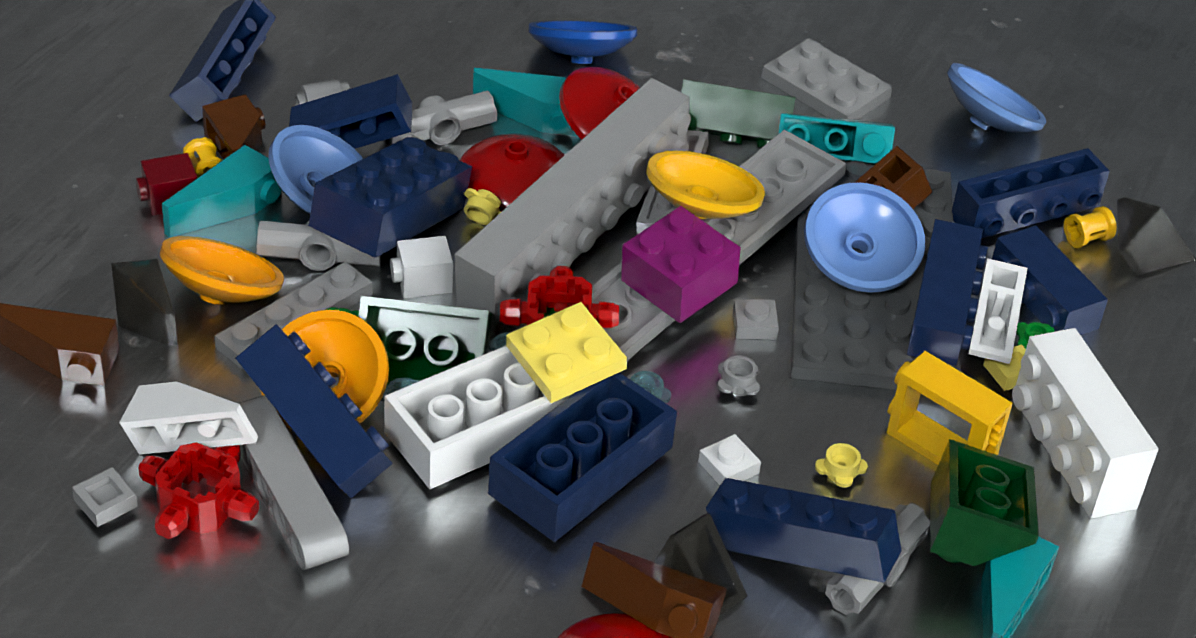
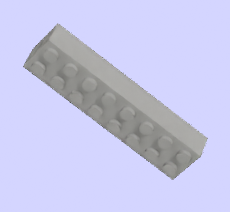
(571, 201)

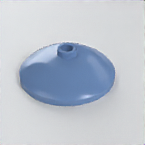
(993, 101)
(305, 156)
(868, 220)

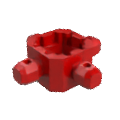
(557, 292)
(202, 513)

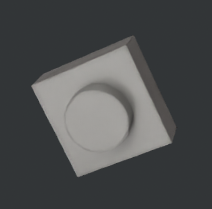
(755, 319)
(104, 497)

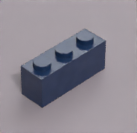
(360, 113)
(1053, 284)

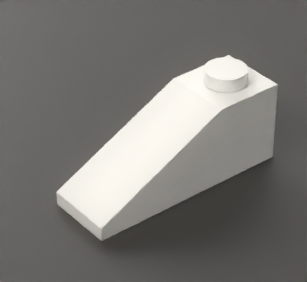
(998, 311)
(177, 414)

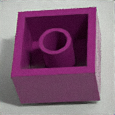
(680, 264)

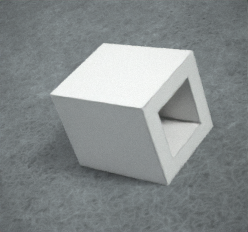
(423, 267)

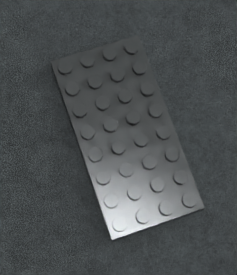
(854, 333)

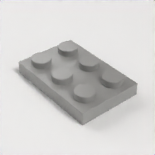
(826, 81)

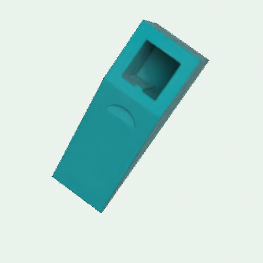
(842, 137)

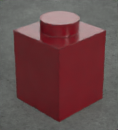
(163, 179)

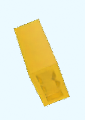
(953, 391)

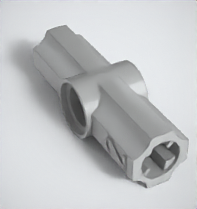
(445, 120)
(309, 245)
(853, 593)

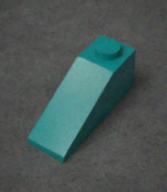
(525, 98)
(226, 192)
(1012, 585)

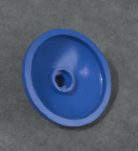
(582, 38)

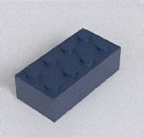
(390, 196)
(581, 454)

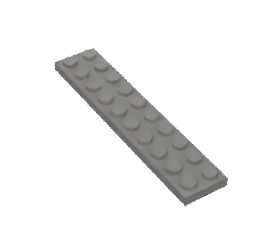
(792, 177)

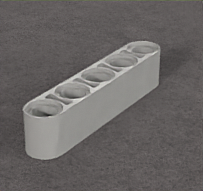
(291, 489)

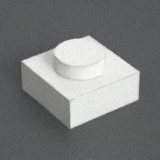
(730, 460)

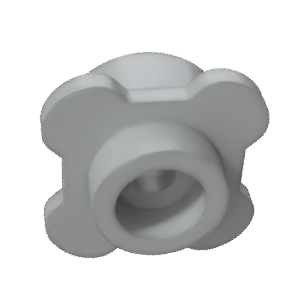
(738, 376)

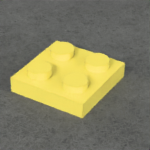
(566, 352)

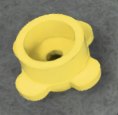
(481, 206)
(841, 464)

